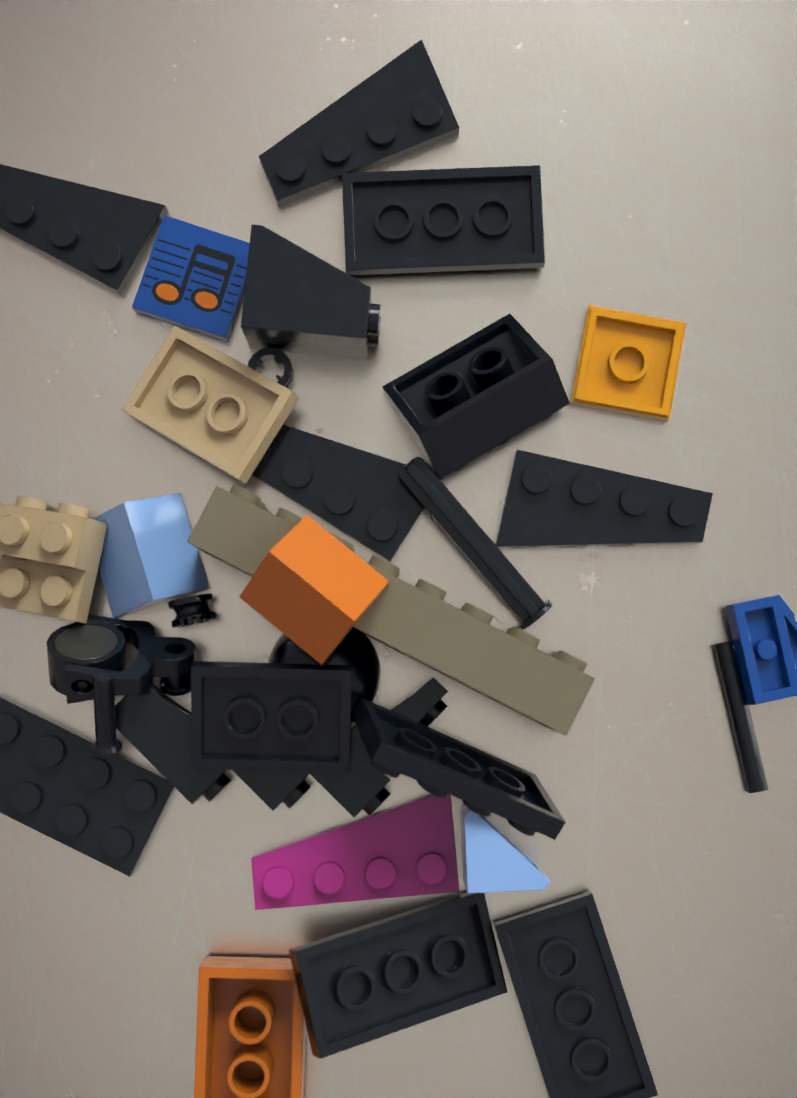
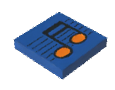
(194, 278)

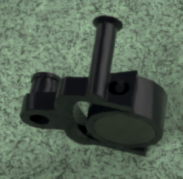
(91, 665)

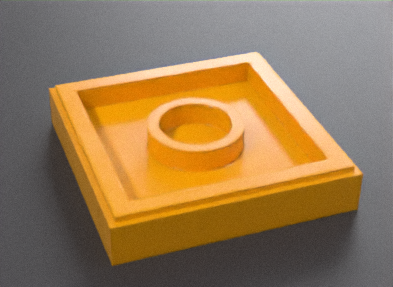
(628, 363)

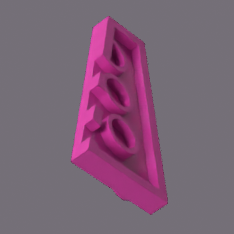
(371, 858)

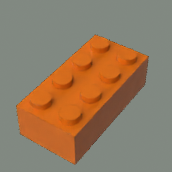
(249, 1029)

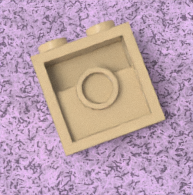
(49, 558)

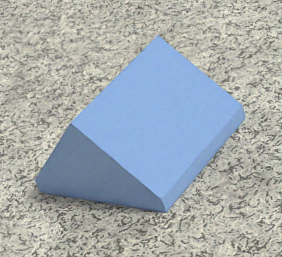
(148, 555)
(493, 861)

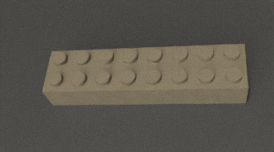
(416, 619)

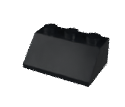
(477, 395)

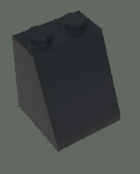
(304, 302)

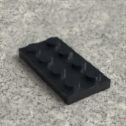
(443, 220)
(456, 769)
(76, 796)
(397, 972)
(574, 1002)

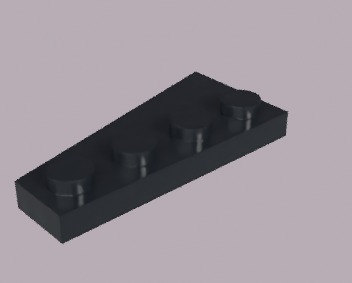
(367, 127)
(78, 224)
(342, 487)
(582, 505)

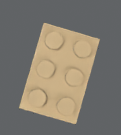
(210, 404)

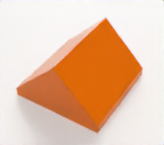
(313, 588)

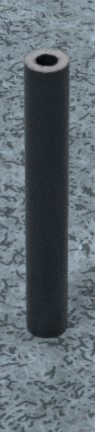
(740, 717)

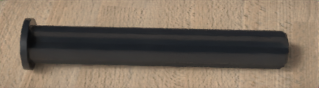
(473, 542)

